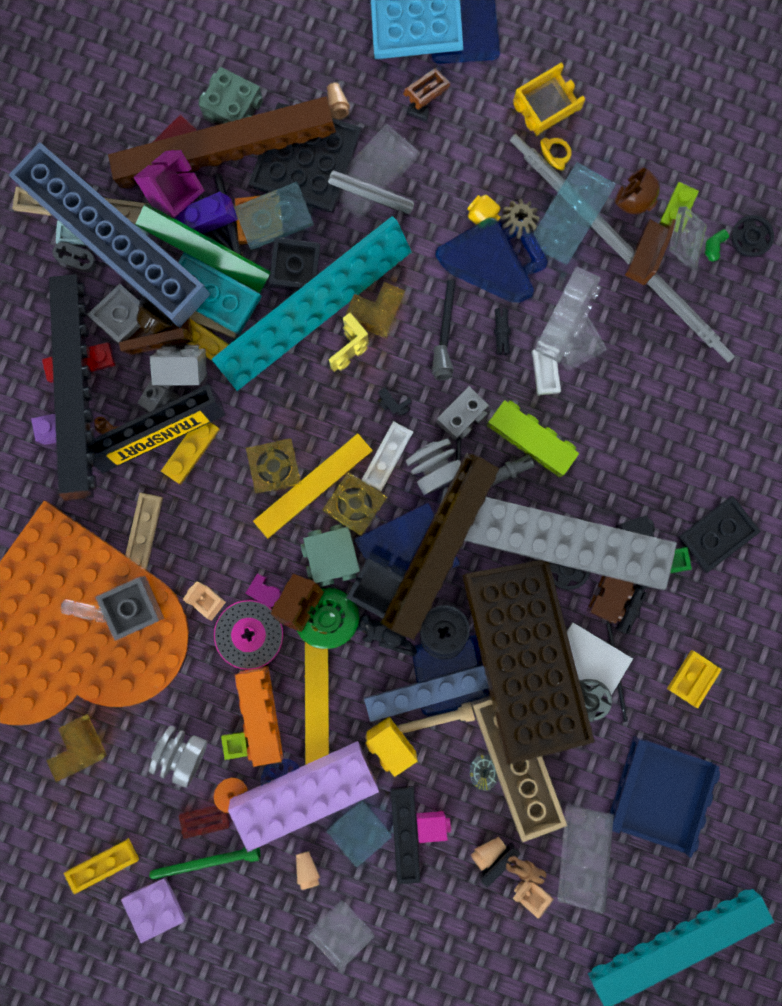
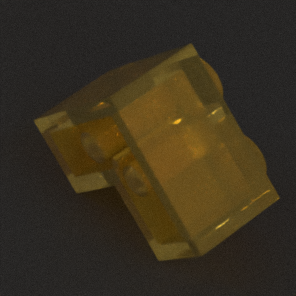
(379, 315)
(82, 749)

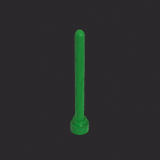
(252, 856)

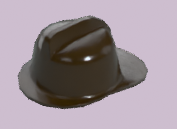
(151, 318)

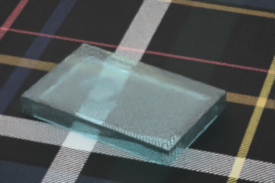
(273, 215)

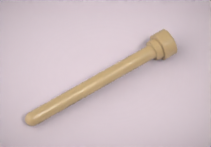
(463, 713)

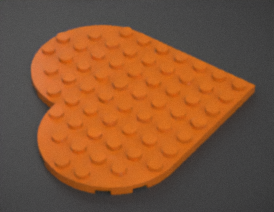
(59, 656)

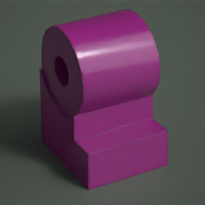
(262, 592)

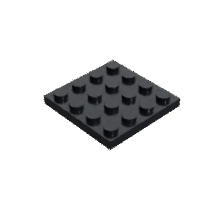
(309, 165)

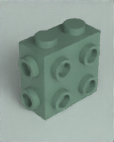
(229, 98)
(330, 555)

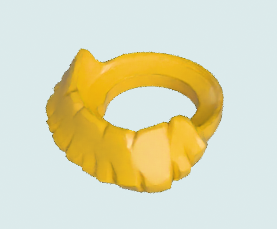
(557, 163)

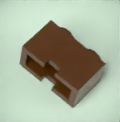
(611, 599)
(296, 601)

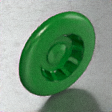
(328, 621)

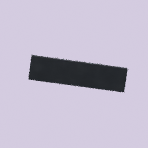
(405, 835)

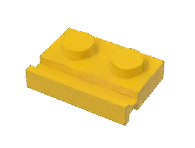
(694, 679)

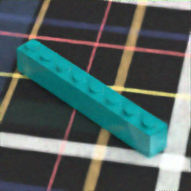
(680, 947)

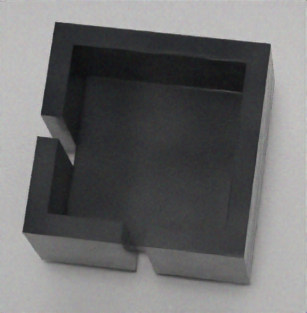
(376, 585)

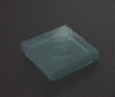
(359, 833)

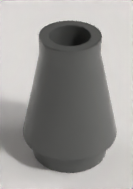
(442, 366)

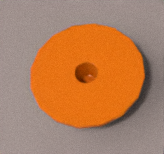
(226, 790)

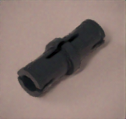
(502, 331)
(632, 611)

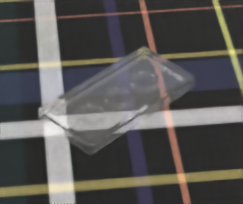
(379, 165)
(585, 858)

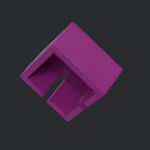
(165, 187)

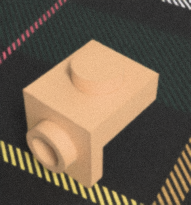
(204, 600)
(532, 897)

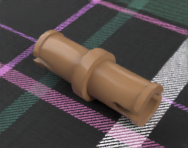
(526, 870)

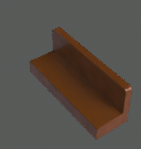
(649, 251)
(142, 342)

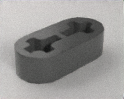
(73, 261)

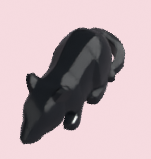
(387, 638)

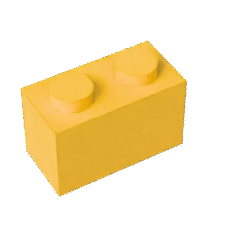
(391, 747)

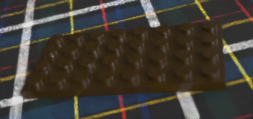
(527, 660)

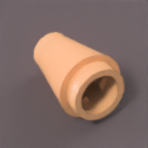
(338, 103)
(488, 853)
(306, 871)

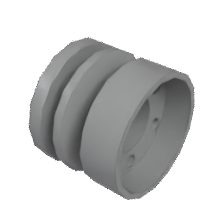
(434, 465)
(178, 756)

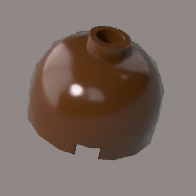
(640, 193)

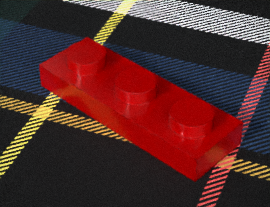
(100, 358)

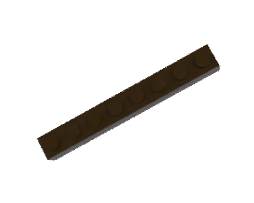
(440, 546)

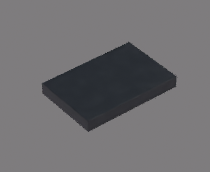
(719, 534)

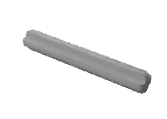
(370, 192)

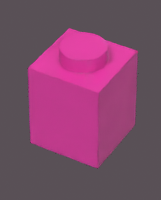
(432, 826)

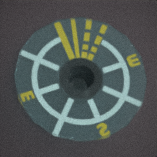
(483, 773)

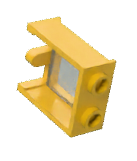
(547, 100)

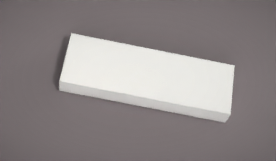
(387, 456)

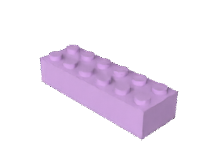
(303, 796)

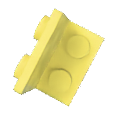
(358, 343)

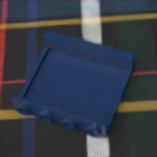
(663, 795)

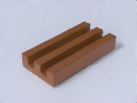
(409, 91)

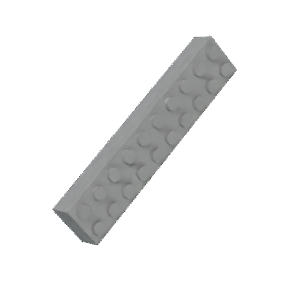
(572, 543)

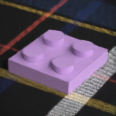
(153, 909)

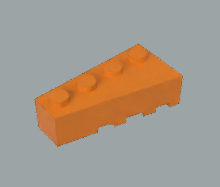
(259, 716)

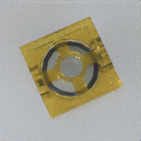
(274, 466)
(354, 506)

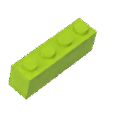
(532, 438)

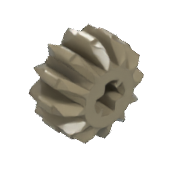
(523, 211)

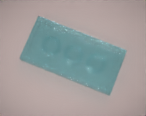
(572, 213)

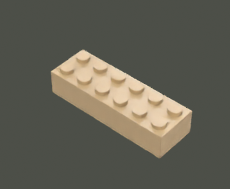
(523, 783)

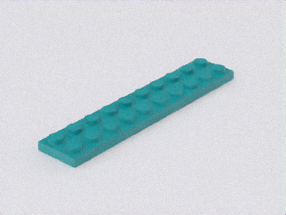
(313, 304)

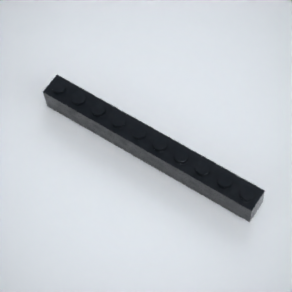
(71, 388)

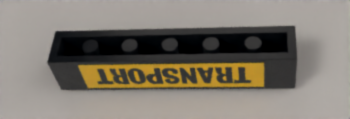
(157, 428)

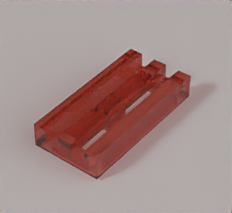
(184, 825)

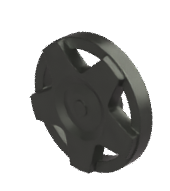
(594, 700)

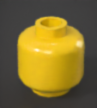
(483, 208)

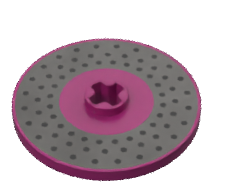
(239, 650)

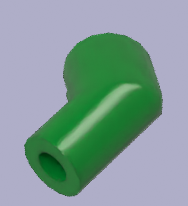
(712, 245)

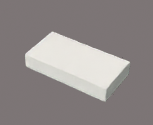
(545, 374)

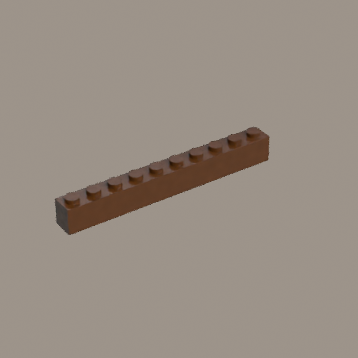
(230, 140)

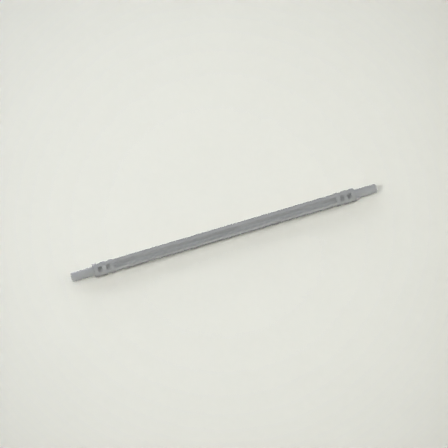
(626, 253)

